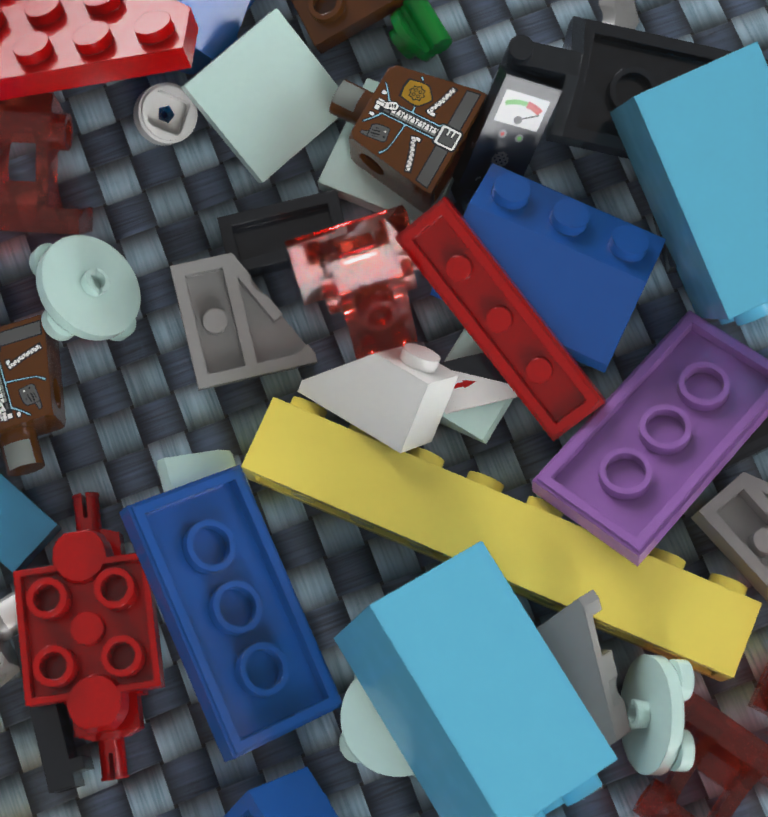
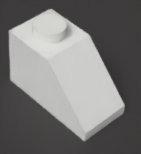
(388, 394)

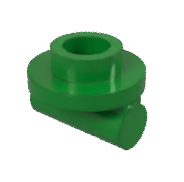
(418, 31)

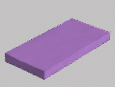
(659, 438)

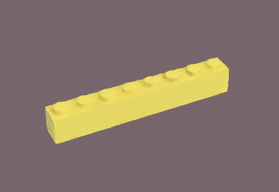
(536, 550)

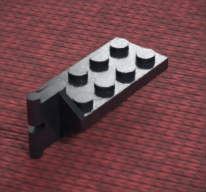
(599, 72)

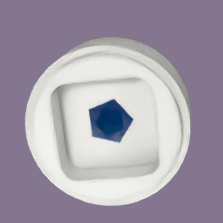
(165, 114)

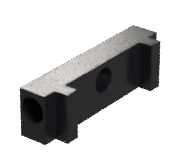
(56, 744)

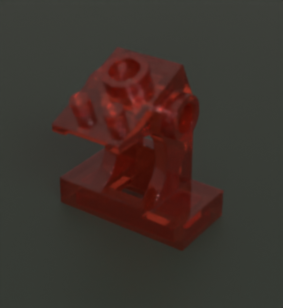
(37, 204)
(363, 283)
(722, 753)

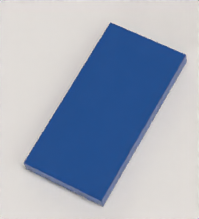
(231, 611)

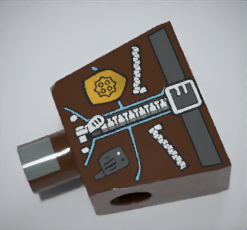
(409, 130)
(28, 393)

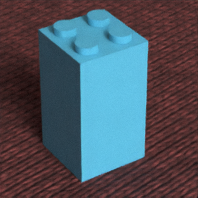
(705, 177)
(475, 694)

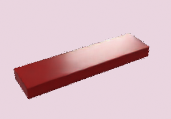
(500, 318)

